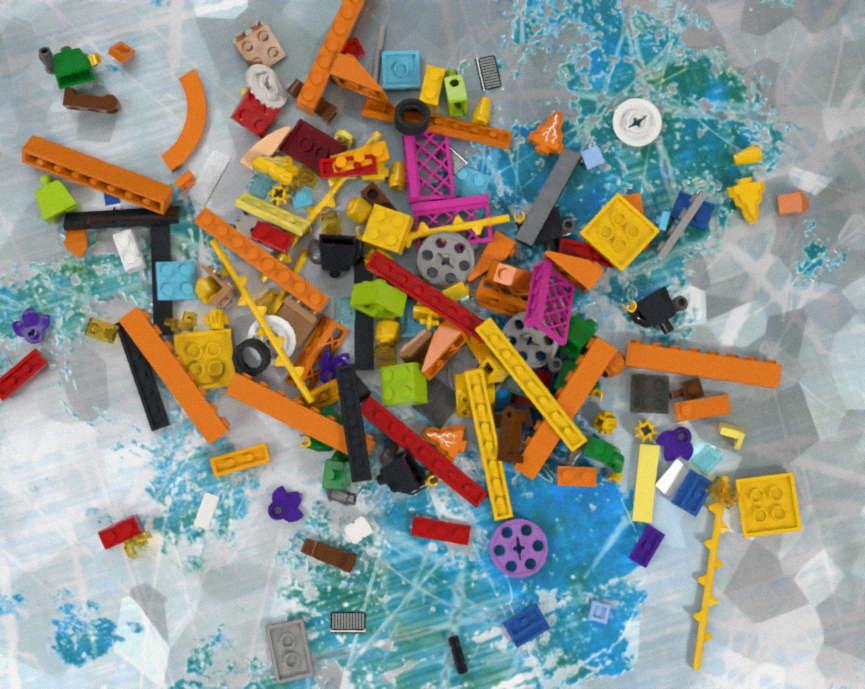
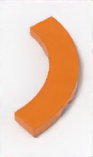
(194, 124)

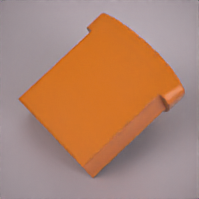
(792, 203)
(76, 241)

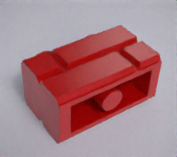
(272, 238)
(121, 531)

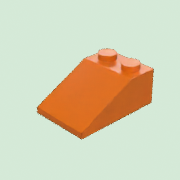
(352, 76)
(576, 270)

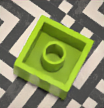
(378, 299)
(403, 385)

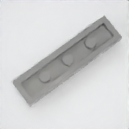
(685, 217)

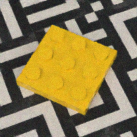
(619, 232)
(208, 356)
(768, 505)

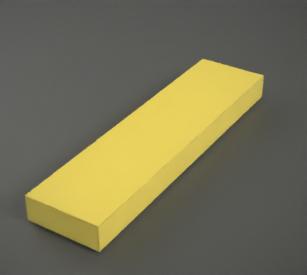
(273, 214)
(645, 483)

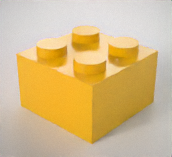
(387, 229)

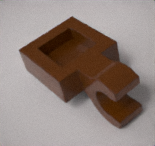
(689, 390)

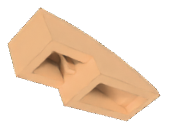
(268, 146)

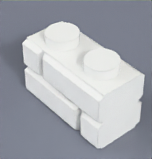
(129, 251)
(358, 530)

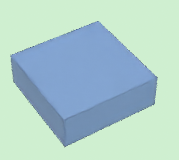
(592, 157)
(599, 611)

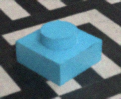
(302, 198)
(662, 221)

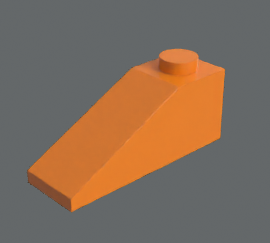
(498, 250)
(510, 275)
(444, 344)
(700, 408)

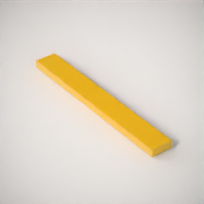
(531, 384)
(488, 443)

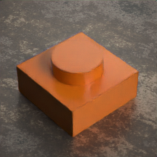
(121, 52)
(186, 181)

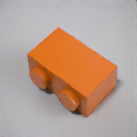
(576, 476)

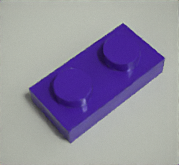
(646, 546)

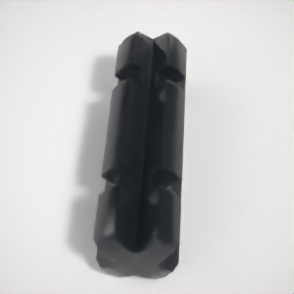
(458, 654)

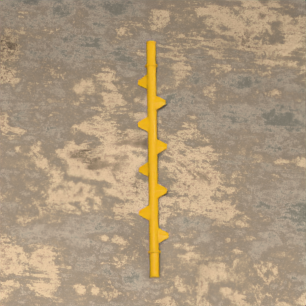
(326, 201)
(458, 225)
(264, 330)
(707, 581)

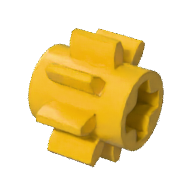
(280, 189)
(216, 319)
(605, 422)
(640, 433)

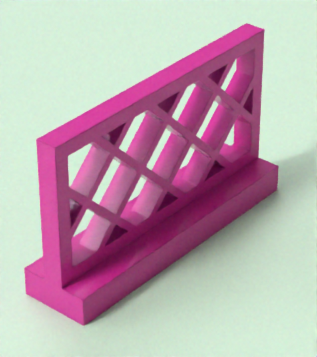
(412, 171)
(453, 205)
(539, 297)

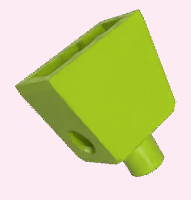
(455, 94)
(54, 199)

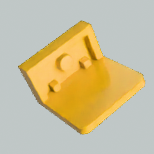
(463, 406)

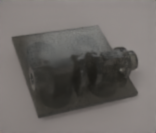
(649, 393)
(440, 403)

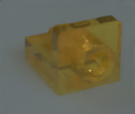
(304, 178)
(331, 223)
(140, 541)

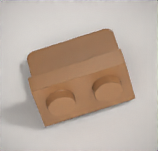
(258, 45)
(224, 297)
(300, 319)
(417, 348)

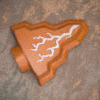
(548, 135)
(447, 440)

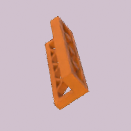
(498, 301)
(313, 350)

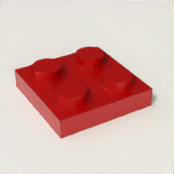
(254, 115)

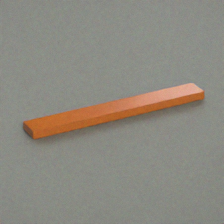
(442, 125)

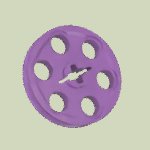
(528, 551)

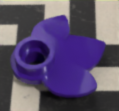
(31, 323)
(329, 362)
(673, 446)
(288, 503)

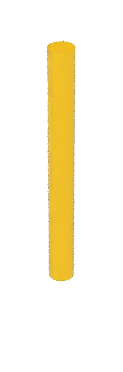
(283, 293)

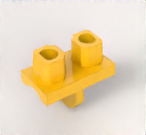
(426, 316)

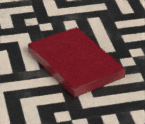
(310, 144)

